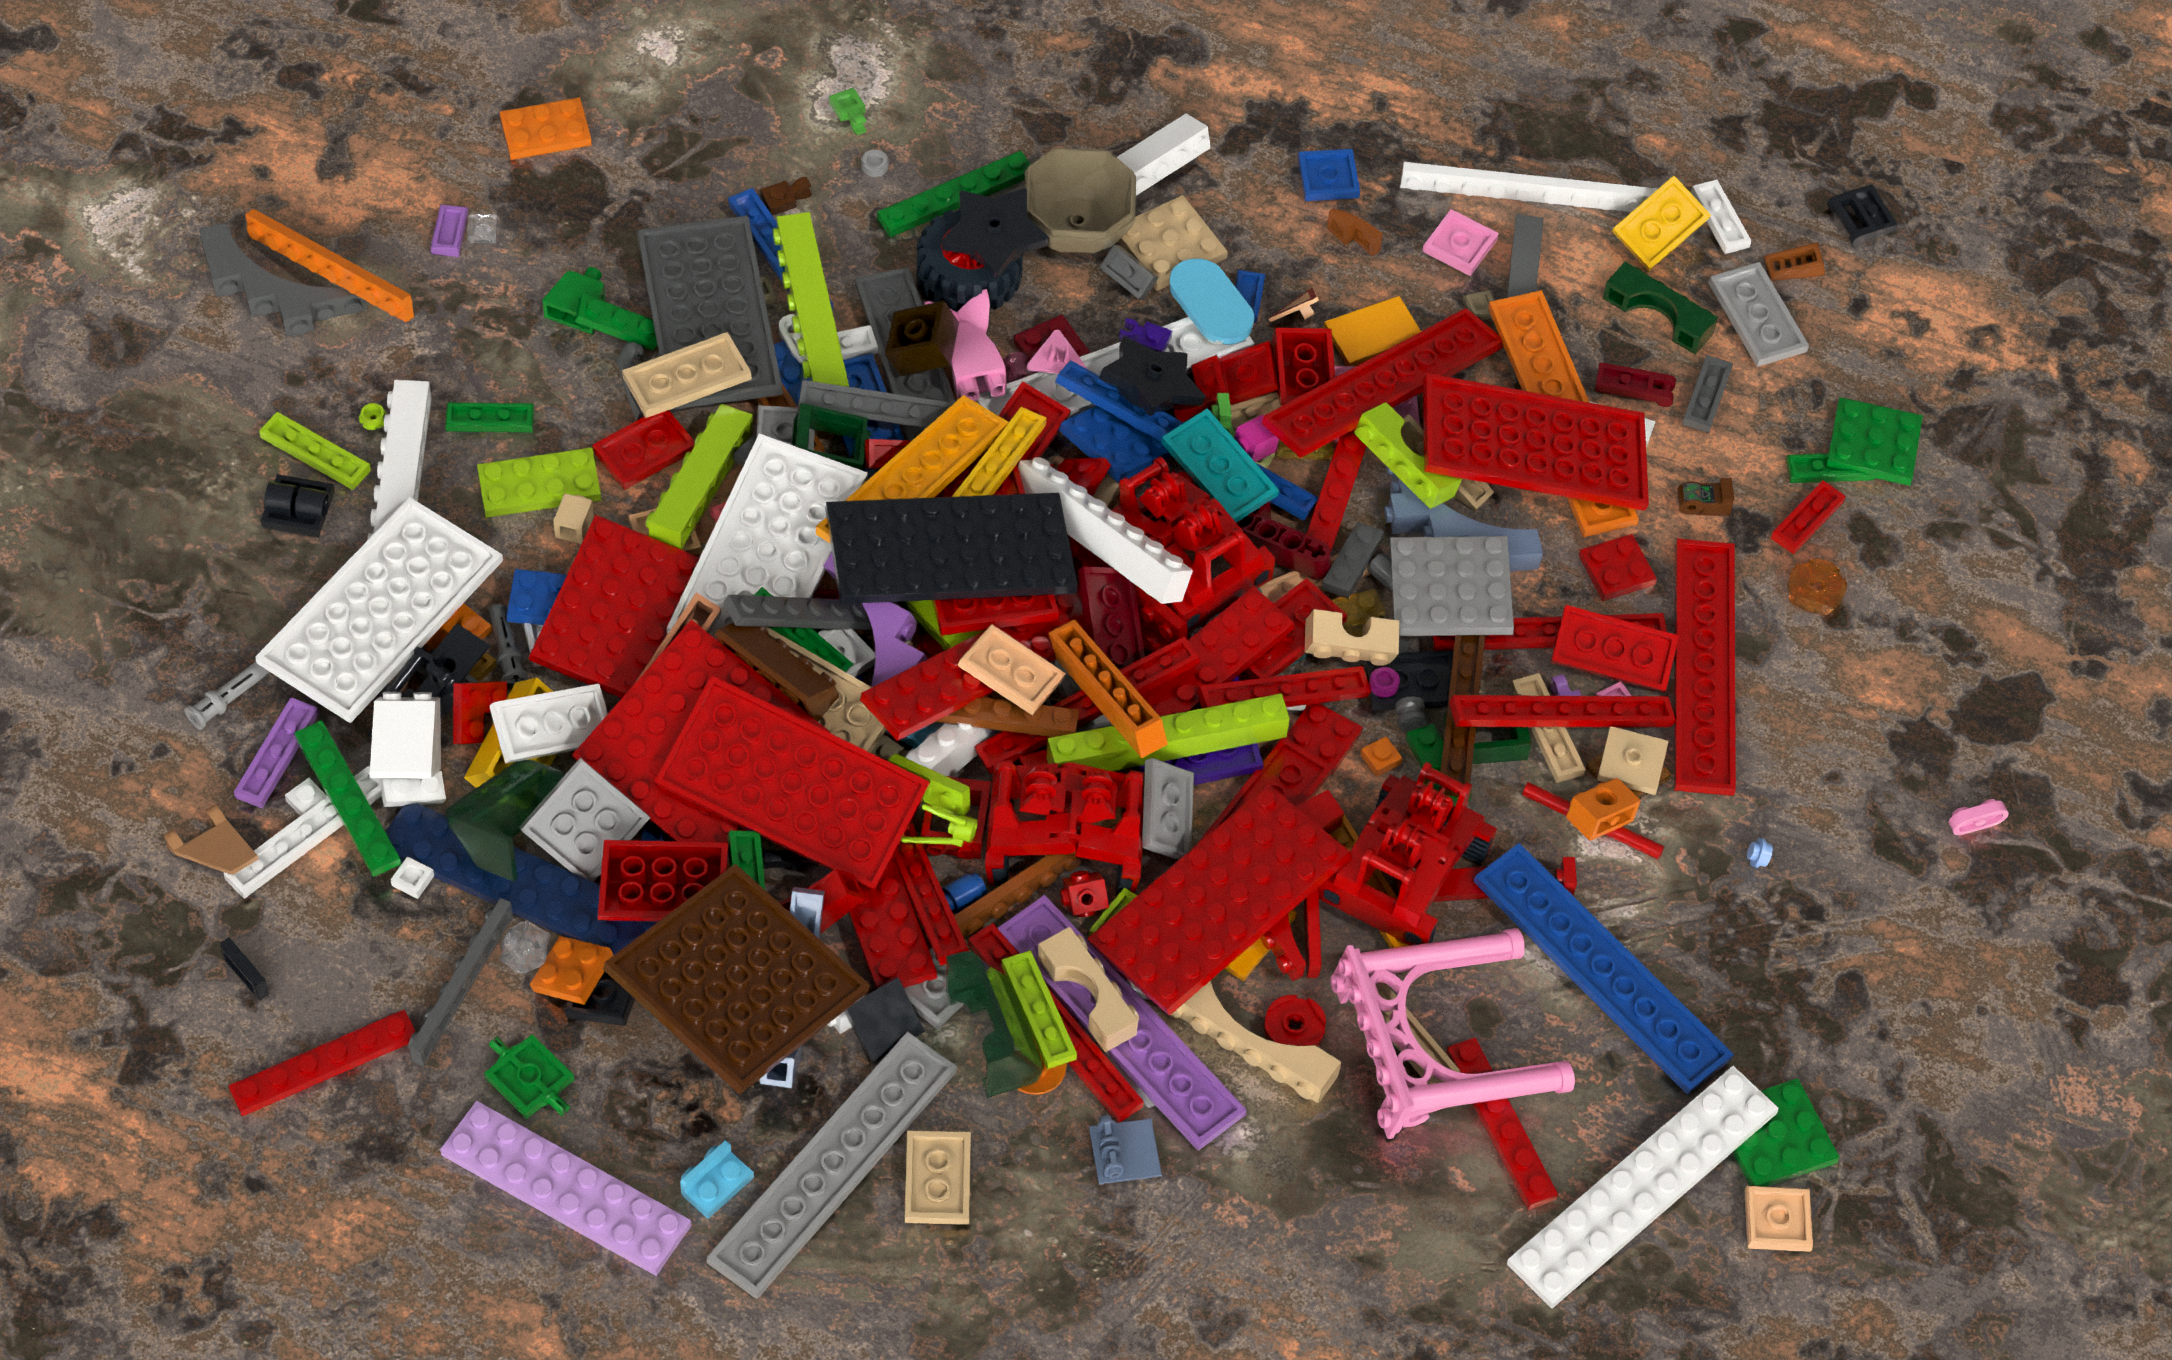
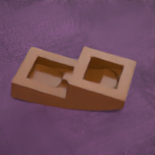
(1350, 227)

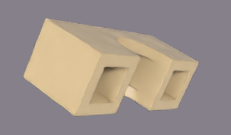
(1328, 638)

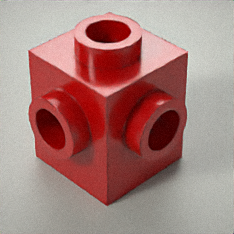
(1084, 893)

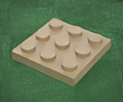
(1170, 236)

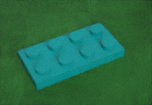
(1220, 465)

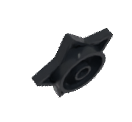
(994, 230)
(1152, 378)

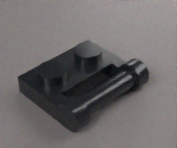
(1870, 211)

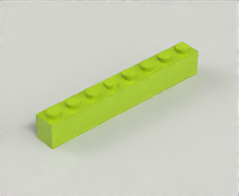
(809, 300)
(1185, 732)

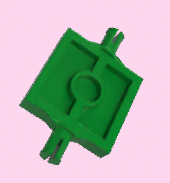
(529, 1076)

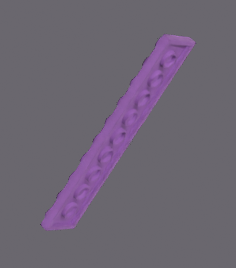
(1152, 1058)

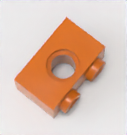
(1603, 808)

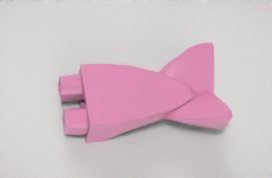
(975, 359)

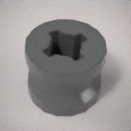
(1411, 713)

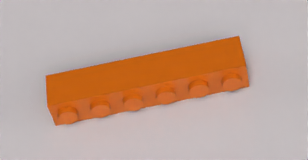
(1108, 689)

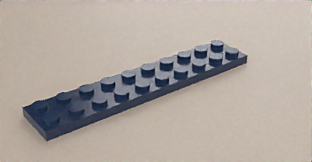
(540, 894)

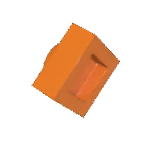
(1381, 756)

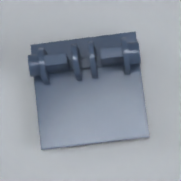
(1124, 1150)

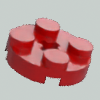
(1299, 1010)

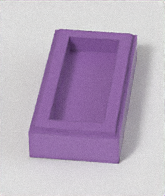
(449, 230)

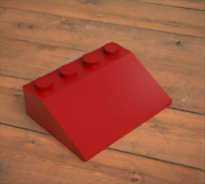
(655, 876)

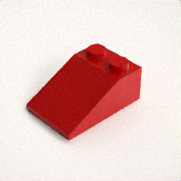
(1302, 360)

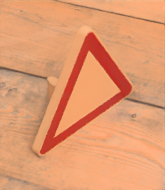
(1300, 303)

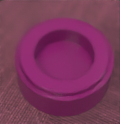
(1384, 682)

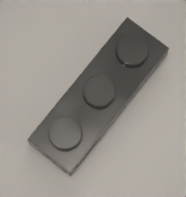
(1707, 394)
(1353, 560)

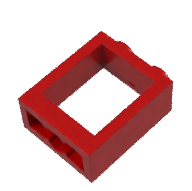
(979, 796)

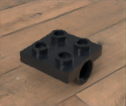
(296, 505)

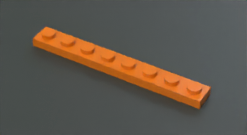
(329, 265)

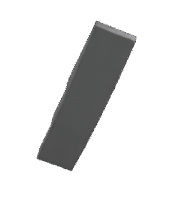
(1525, 255)

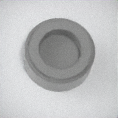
(874, 163)

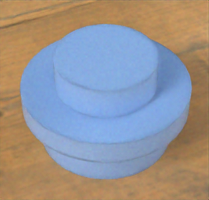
(1759, 853)

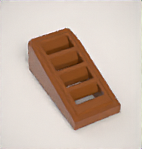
(1801, 253)

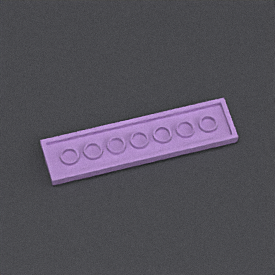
(566, 1188)

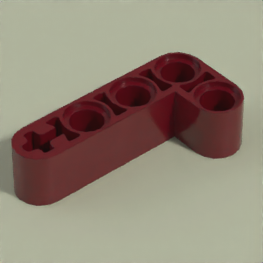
(1286, 544)

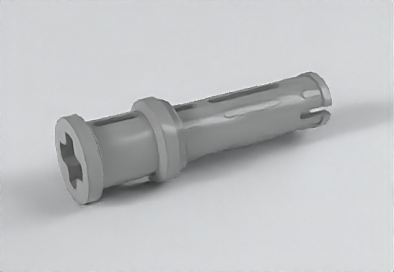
(214, 701)

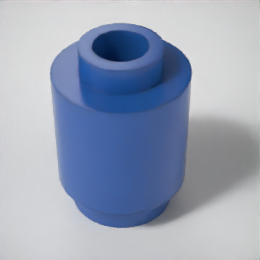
(964, 891)

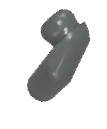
(628, 354)

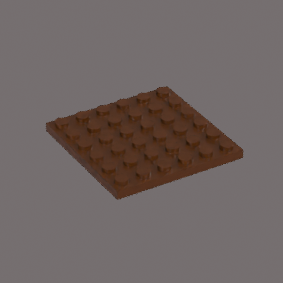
(736, 978)

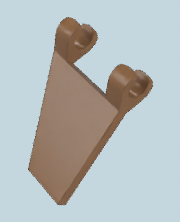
(216, 848)

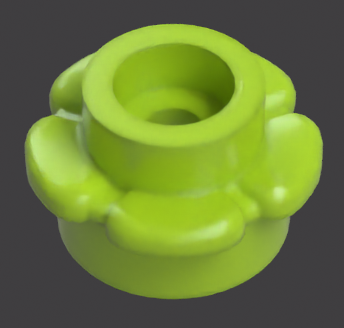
(372, 411)

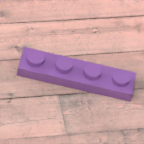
(275, 753)

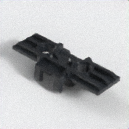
(458, 646)

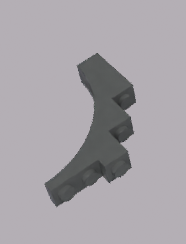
(267, 293)

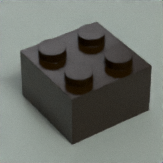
(922, 338)

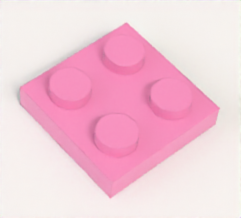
(1460, 242)

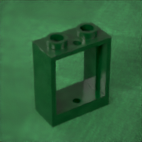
(835, 423)
(1503, 751)

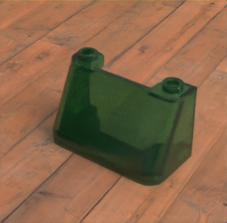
(1009, 1049)

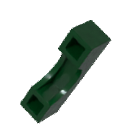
(1634, 289)

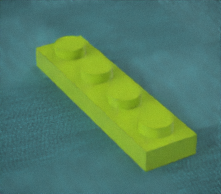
(315, 450)
(1039, 1009)

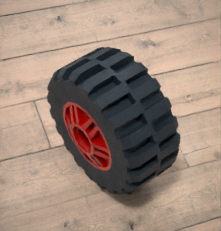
(955, 275)

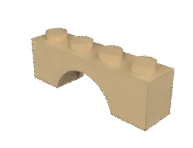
(1068, 959)

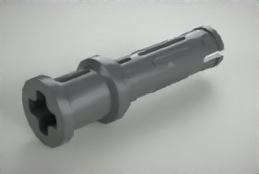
(508, 657)

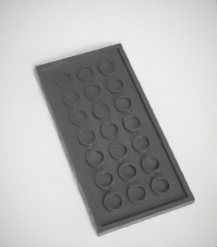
(707, 284)

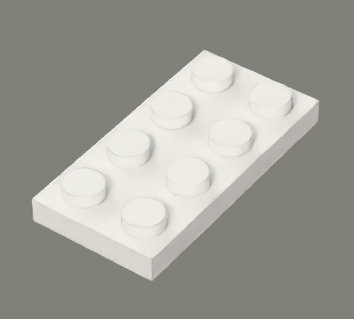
(547, 722)

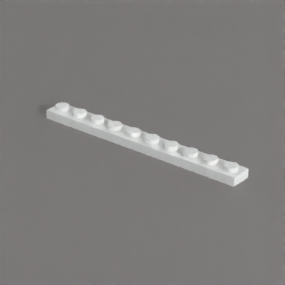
(1523, 187)

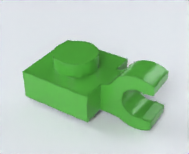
(849, 106)
(1222, 412)

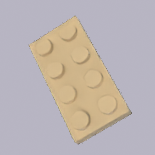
(686, 374)

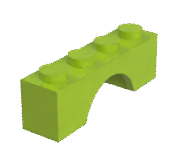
(1381, 433)

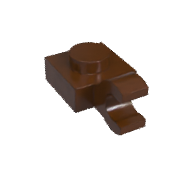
(783, 197)

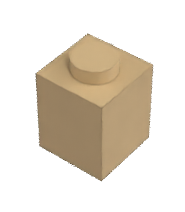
(573, 518)

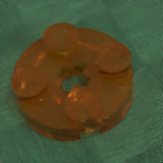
(1815, 600)

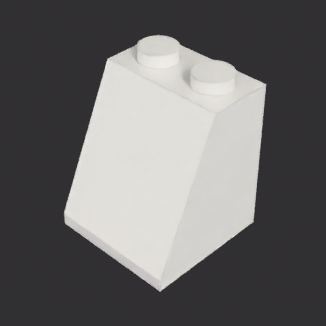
(406, 736)

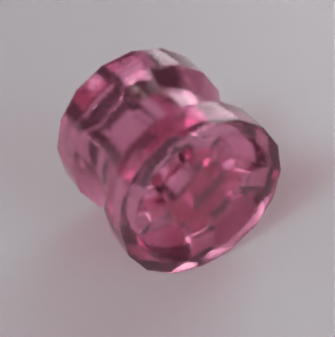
(1016, 366)

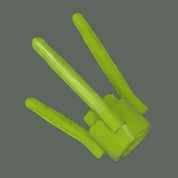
(961, 826)

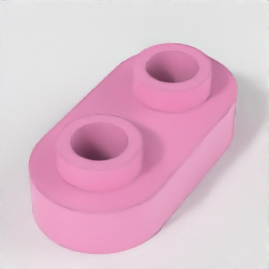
(1979, 817)

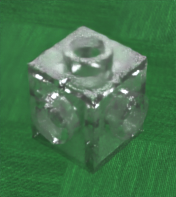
(524, 947)

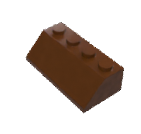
(780, 667)

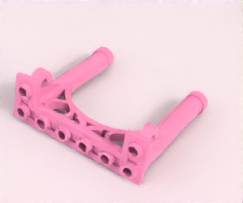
(1412, 1099)

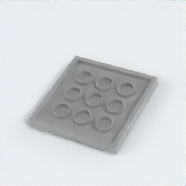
(1451, 585)

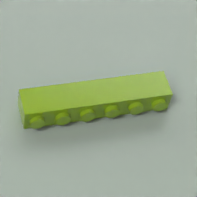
(700, 476)

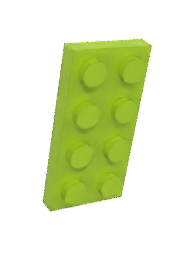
(537, 481)

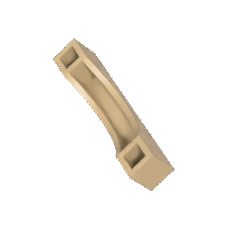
(1301, 1067)

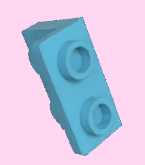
(715, 1179)

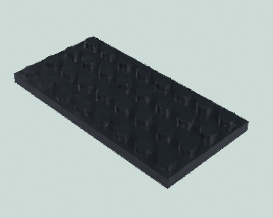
(950, 548)

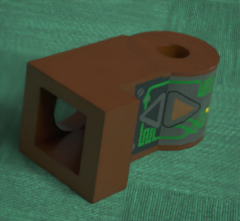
(1706, 498)

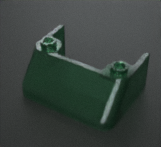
(495, 810)

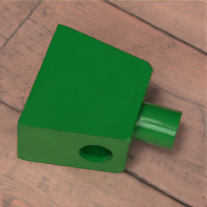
(562, 299)

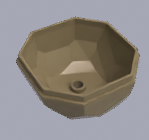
(1081, 198)

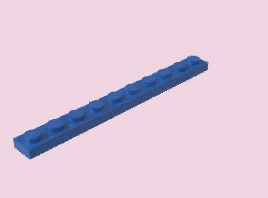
(1106, 396)

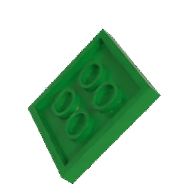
(1874, 440)
(1789, 1142)

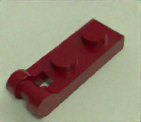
(1635, 383)

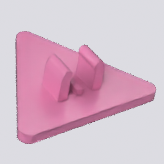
(1054, 355)

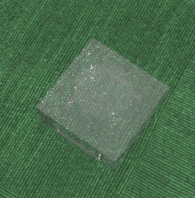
(482, 228)

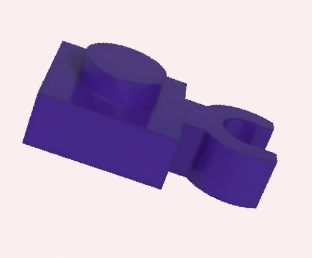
(1150, 335)

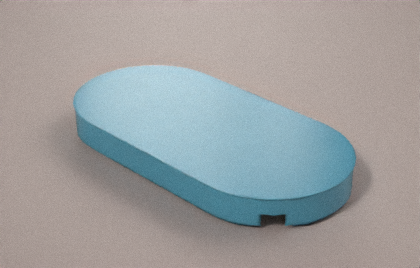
(1211, 301)

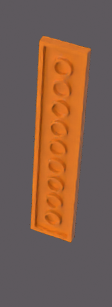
(1546, 368)

